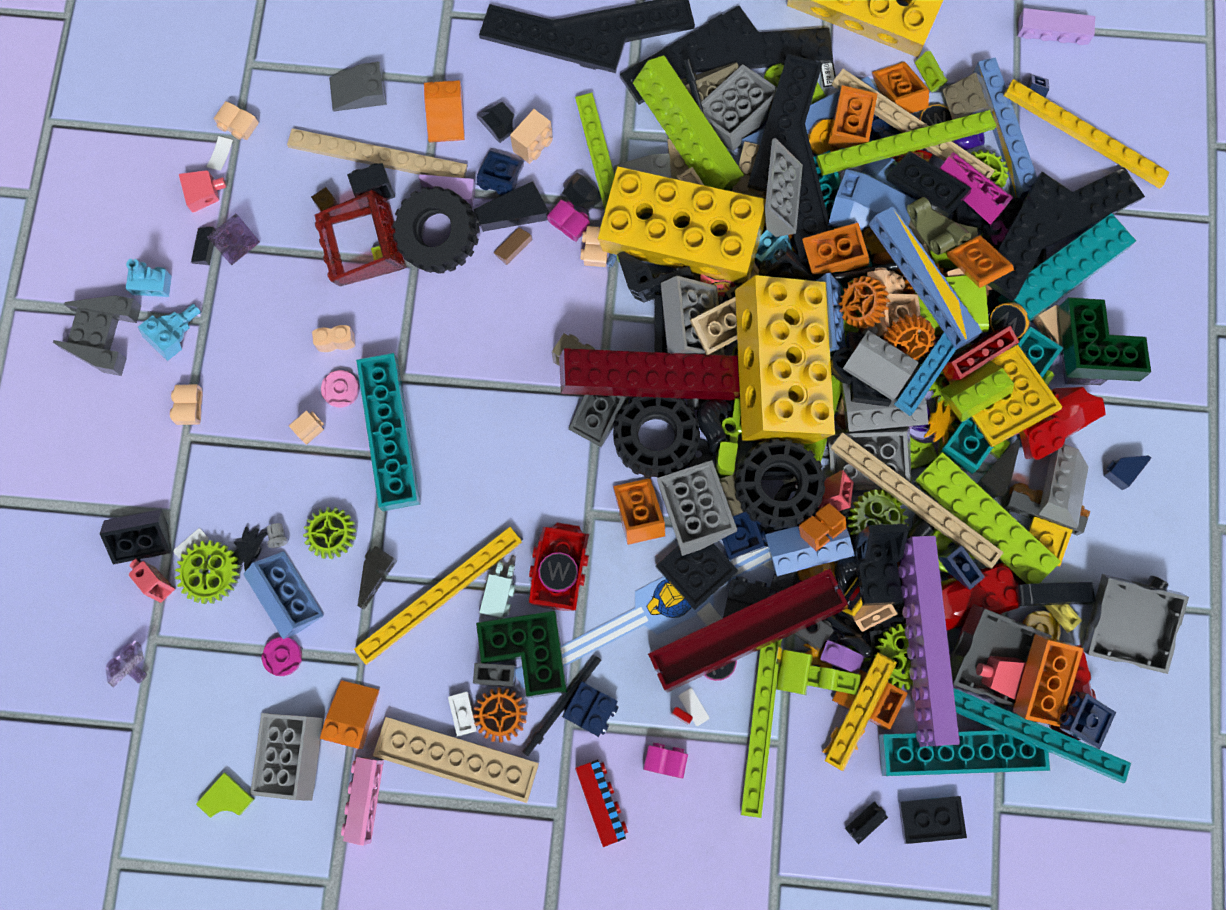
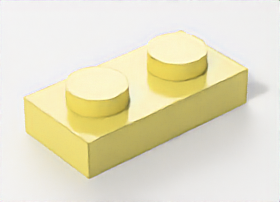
(1065, 616)

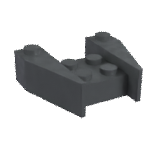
(95, 329)

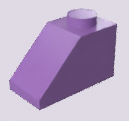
(842, 657)

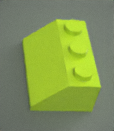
(977, 390)

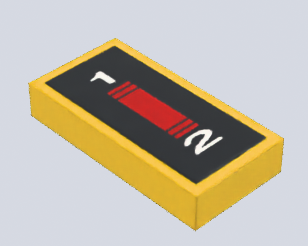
(853, 598)

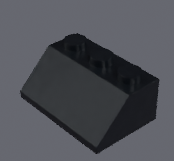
(136, 536)

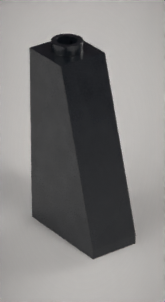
(512, 209)

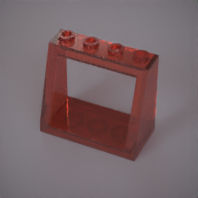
(360, 206)

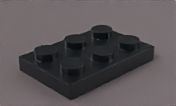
(932, 819)

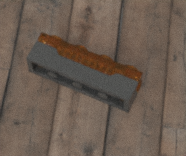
(1028, 501)

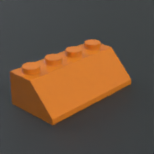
(1047, 680)

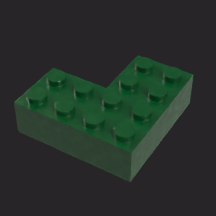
(1094, 352)
(535, 642)

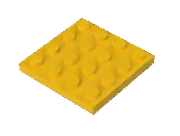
(1022, 408)

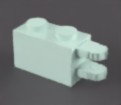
(498, 593)

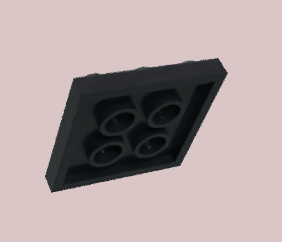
(697, 573)

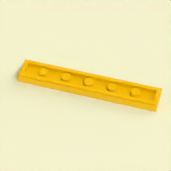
(860, 711)

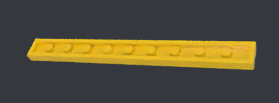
(1086, 133)
(437, 596)

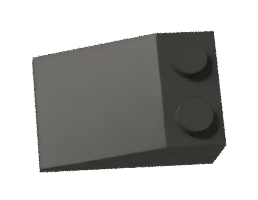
(358, 87)
(597, 417)

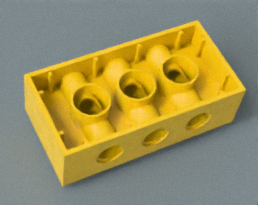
(878, 20)
(675, 201)
(784, 360)

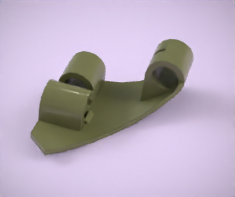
(936, 230)

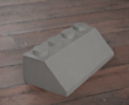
(1064, 486)

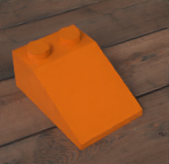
(902, 87)
(444, 111)
(852, 117)
(836, 250)
(639, 511)
(350, 715)

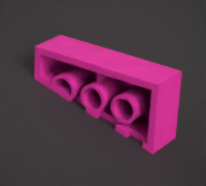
(985, 195)

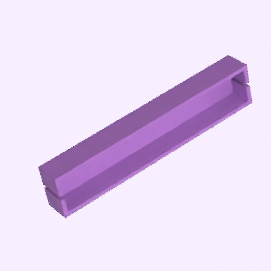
(928, 643)

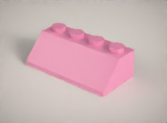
(363, 801)

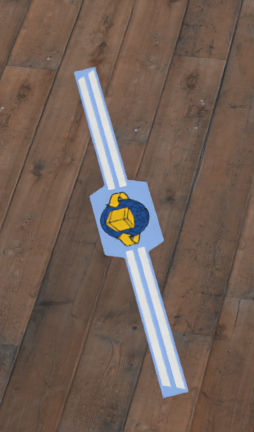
(656, 607)

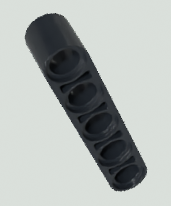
(1055, 593)

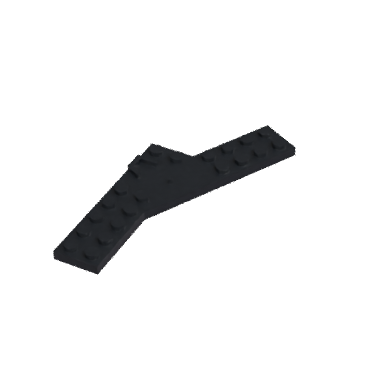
(590, 38)
(735, 39)
(788, 126)
(1055, 213)

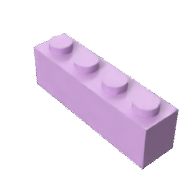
(1056, 26)

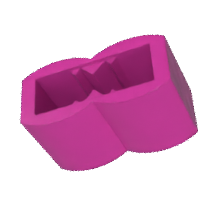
(568, 220)
(665, 761)

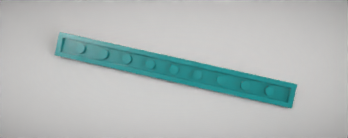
(1041, 737)

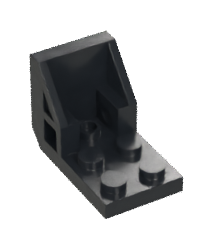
(641, 280)
(876, 559)

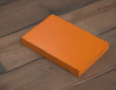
(980, 261)

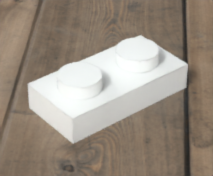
(462, 713)

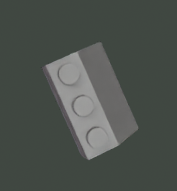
(880, 365)

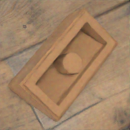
(513, 246)

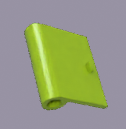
(970, 296)

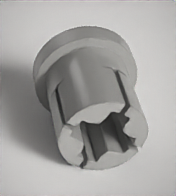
(276, 536)

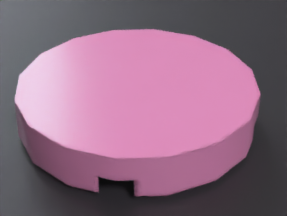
(340, 388)

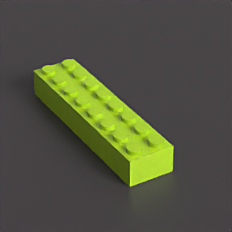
(686, 125)
(979, 511)

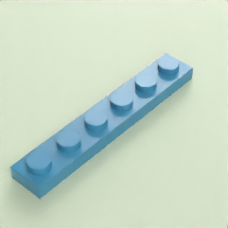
(925, 375)

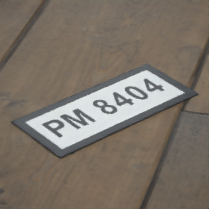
(828, 74)

